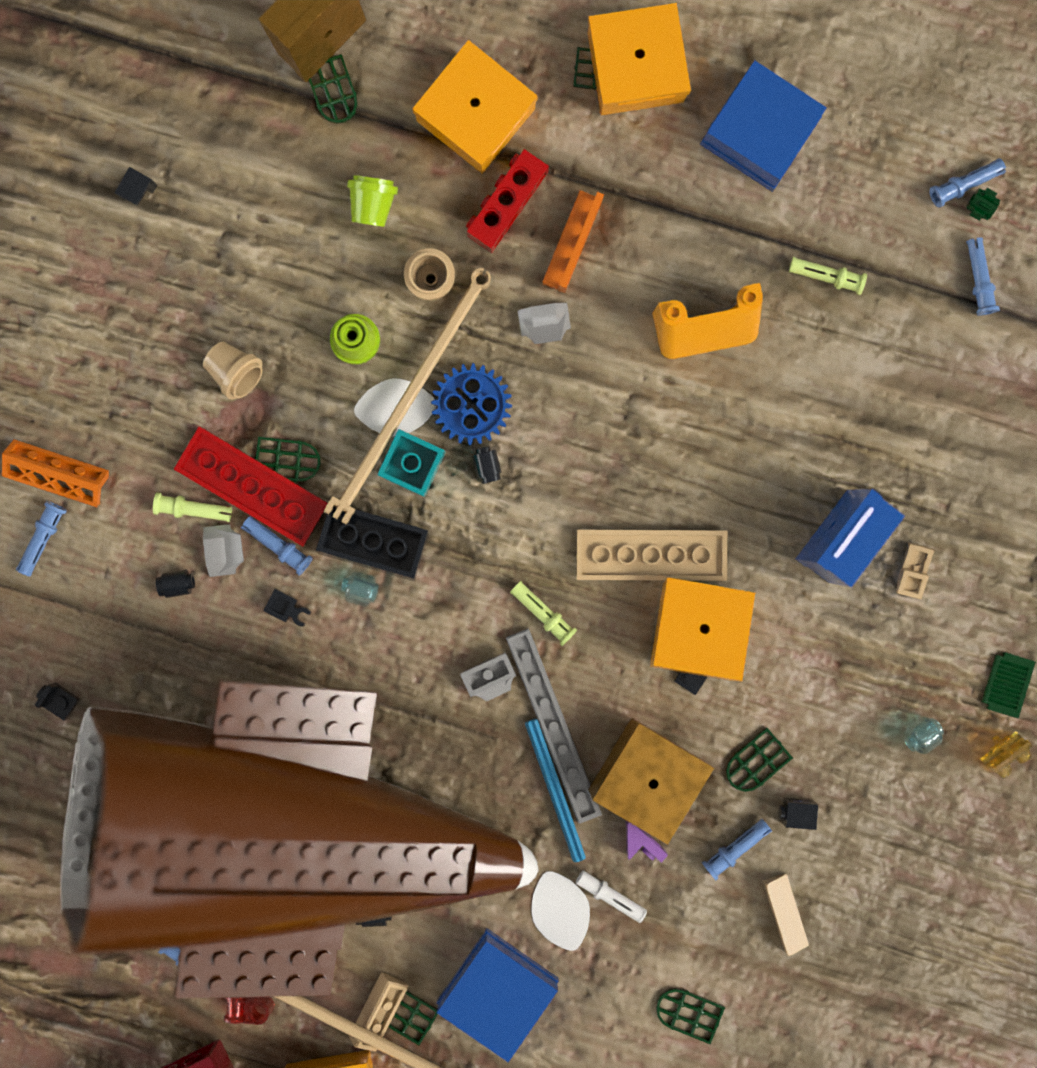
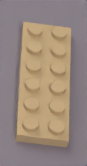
(651, 555)

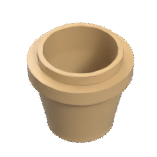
(426, 263)
(233, 370)

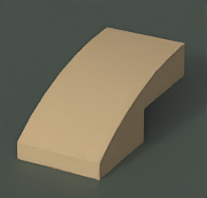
(914, 570)

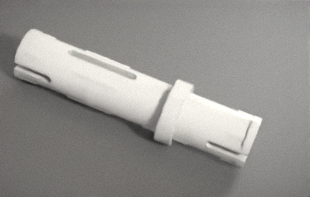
(603, 891)

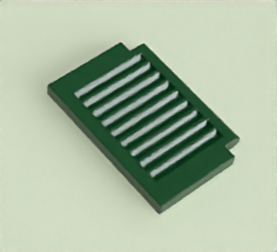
(1008, 684)

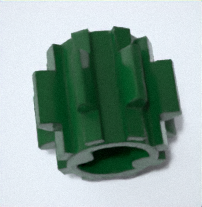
(983, 204)

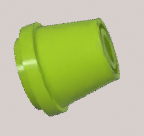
(371, 199)
(357, 350)

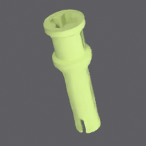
(797, 266)
(179, 506)
(551, 620)

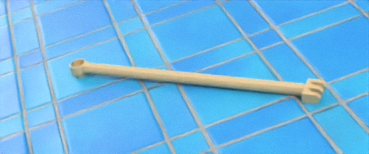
(407, 399)
(357, 1031)

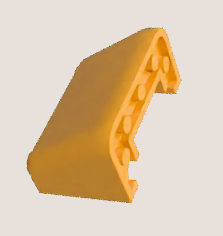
(711, 332)

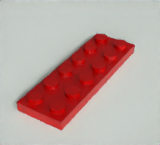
(251, 486)

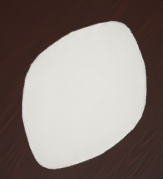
(380, 401)
(560, 911)

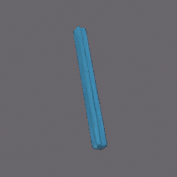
(555, 790)

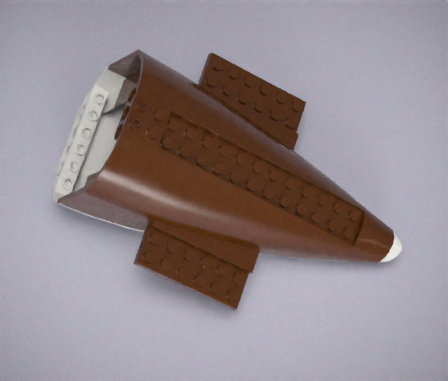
(257, 840)

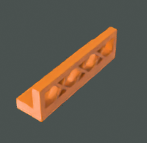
(572, 241)
(54, 468)

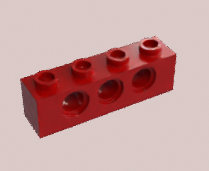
(490, 236)

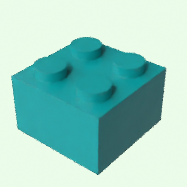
(411, 463)

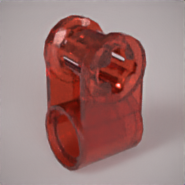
(244, 1010)

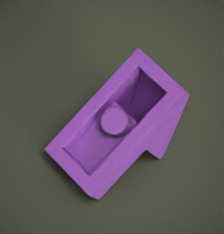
(637, 838)

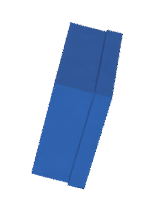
(763, 126)
(850, 537)
(497, 995)

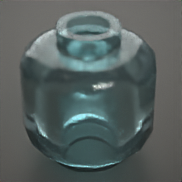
(360, 588)
(924, 735)

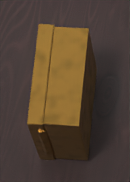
(310, 30)
(649, 781)

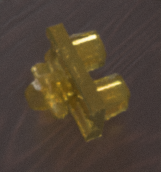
(1005, 752)

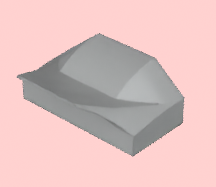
(544, 322)
(222, 550)
(489, 677)

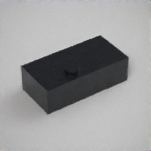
(374, 543)

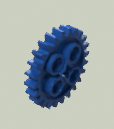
(454, 419)

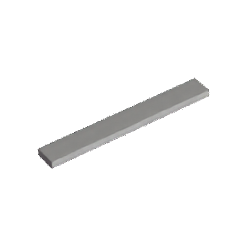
(553, 725)

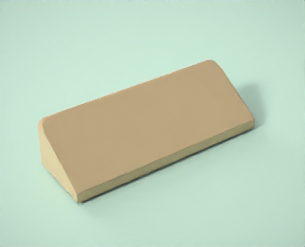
(785, 914)
(380, 1007)

